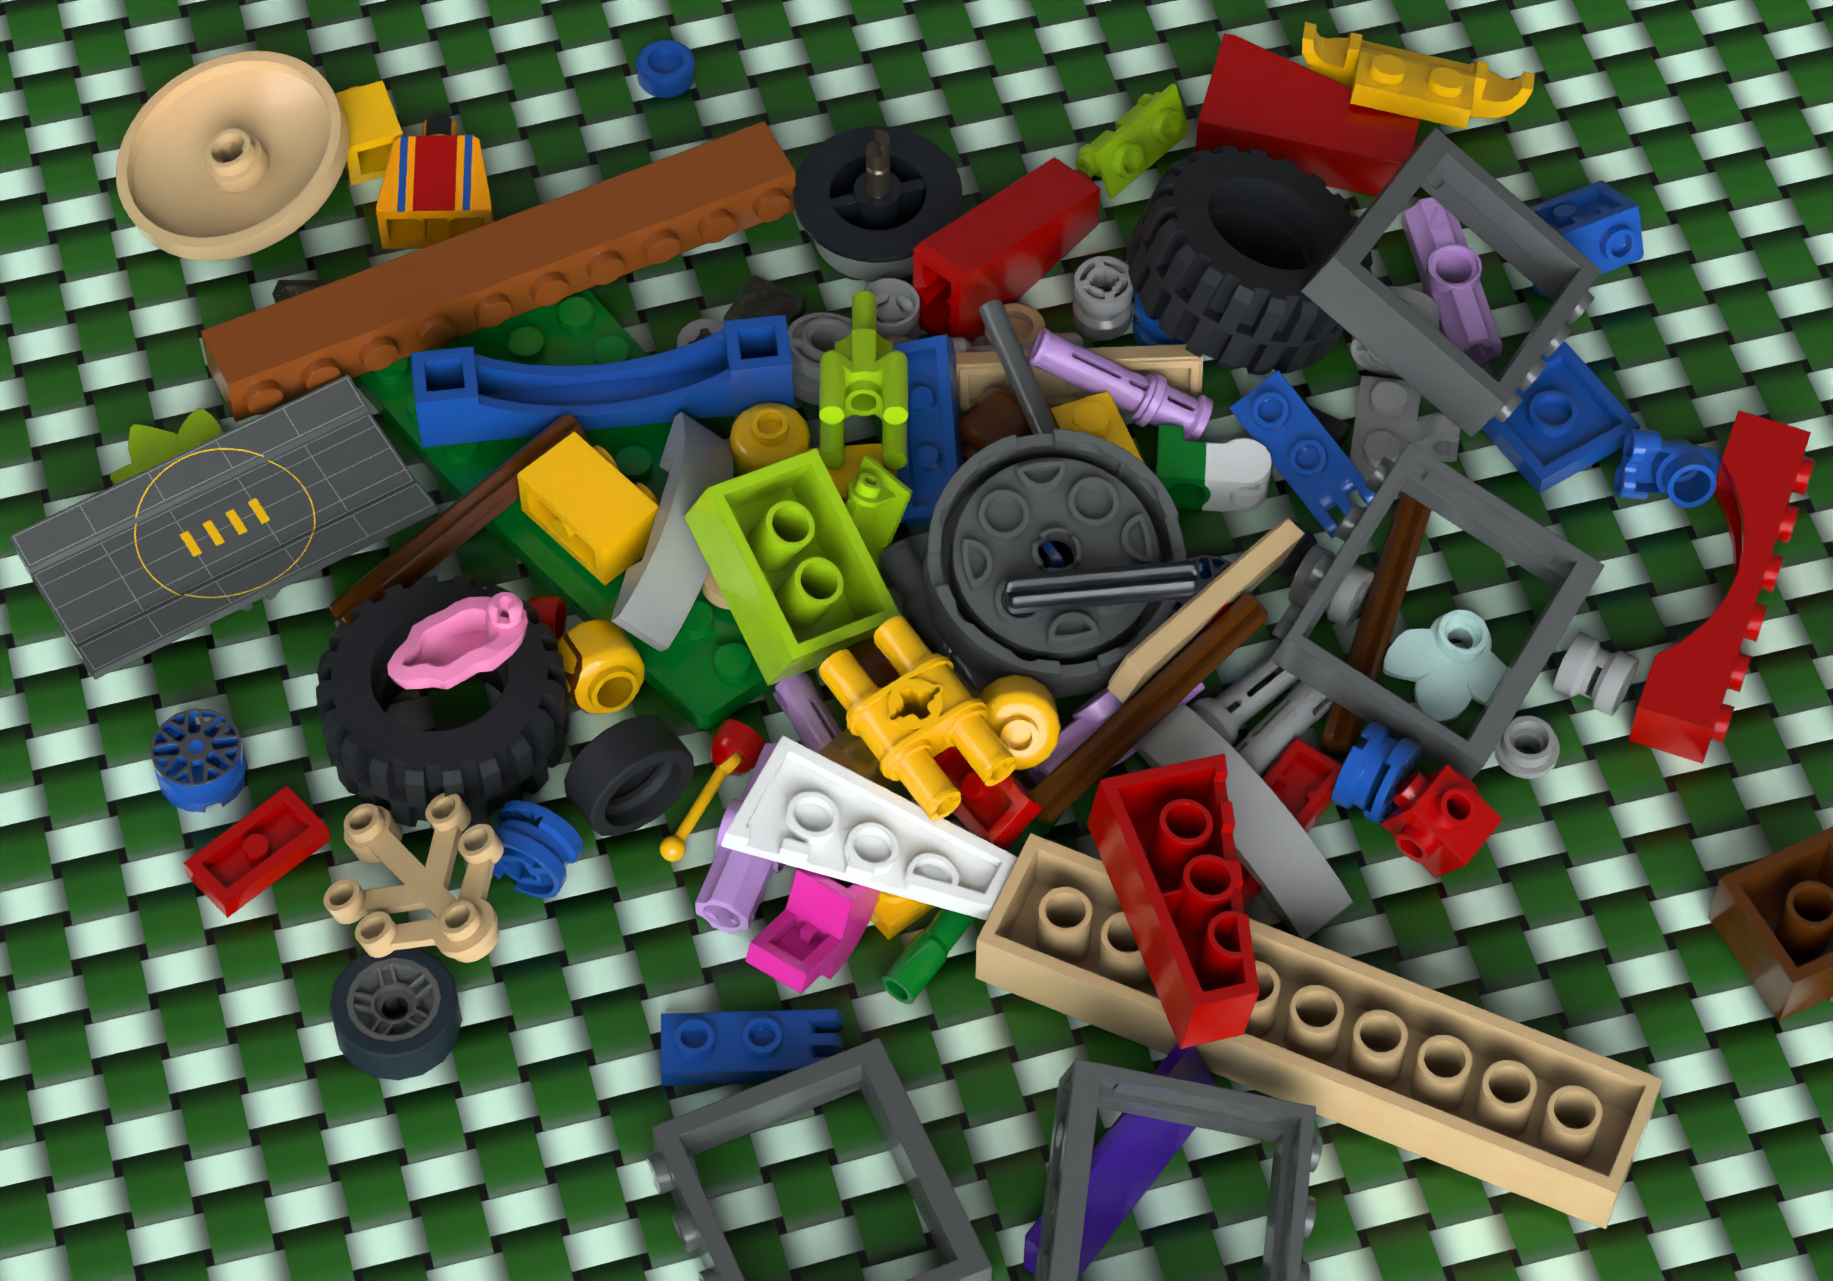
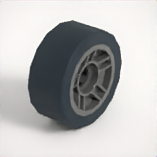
(379, 988)

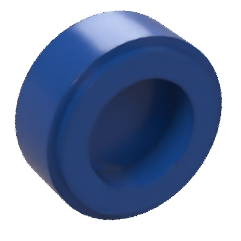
(665, 68)

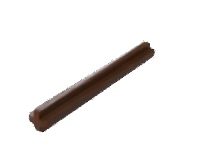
(454, 524)
(1379, 615)
(1148, 707)

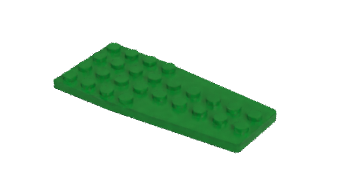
(708, 664)

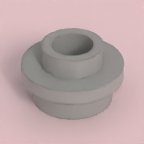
(1530, 733)

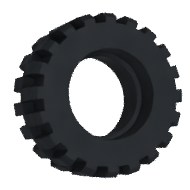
(1230, 253)
(408, 766)

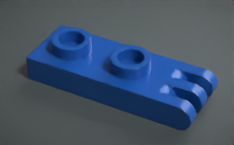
(1301, 449)
(745, 1045)

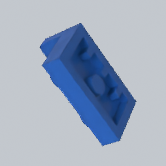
(1597, 223)

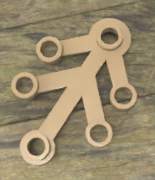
(462, 927)

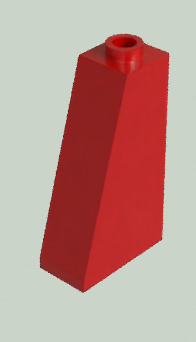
(1300, 116)
(1002, 247)

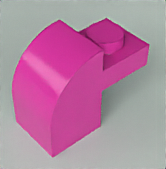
(814, 931)

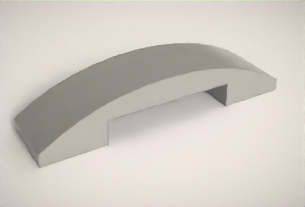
(673, 569)
(1266, 835)

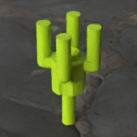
(863, 379)

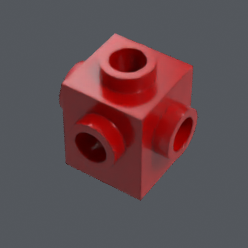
(1440, 820)

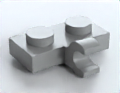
(1389, 420)

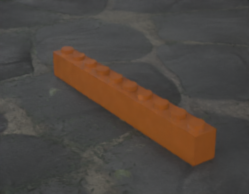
(499, 271)

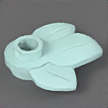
(1443, 673)

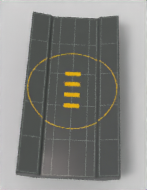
(220, 526)

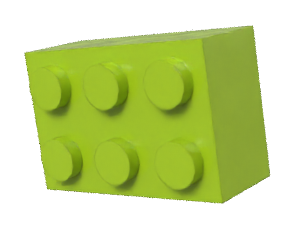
(790, 564)

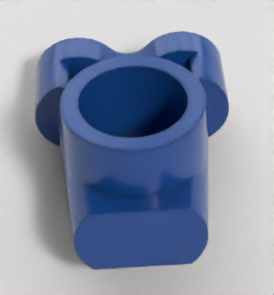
(1666, 466)

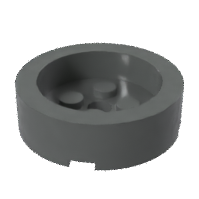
(991, 528)

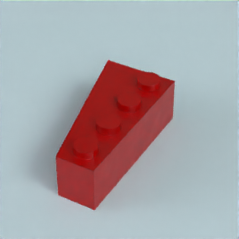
(1180, 888)

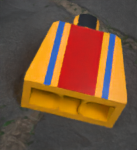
(433, 187)

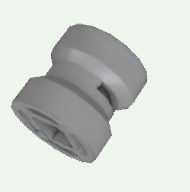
(1102, 298)
(896, 308)
(1348, 598)
(1587, 662)

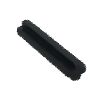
(1100, 586)

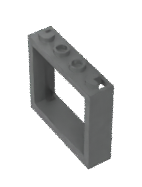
(1409, 341)
(1487, 520)
(856, 1069)
(1098, 1085)

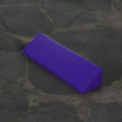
(1127, 1164)

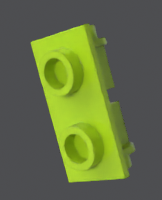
(1138, 142)
(876, 505)

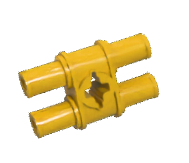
(917, 717)

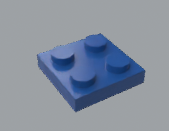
(1561, 422)

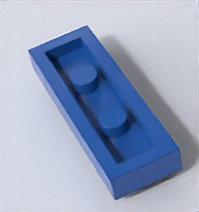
(932, 425)

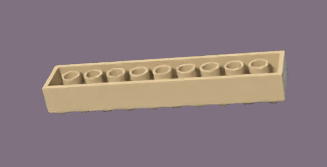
(1342, 1040)

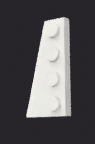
(856, 831)

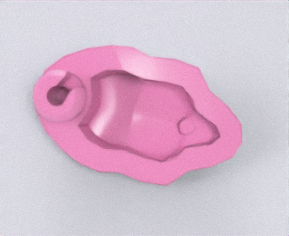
(460, 642)

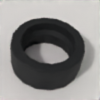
(629, 775)

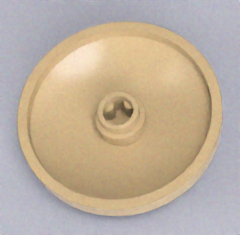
(232, 155)

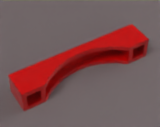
(1689, 681)

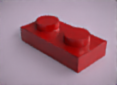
(990, 812)
(257, 851)

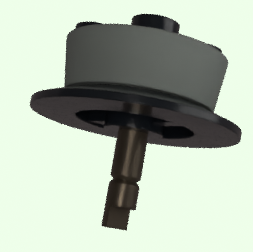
(875, 198)

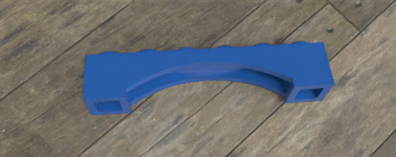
(489, 399)

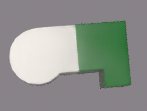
(1212, 474)

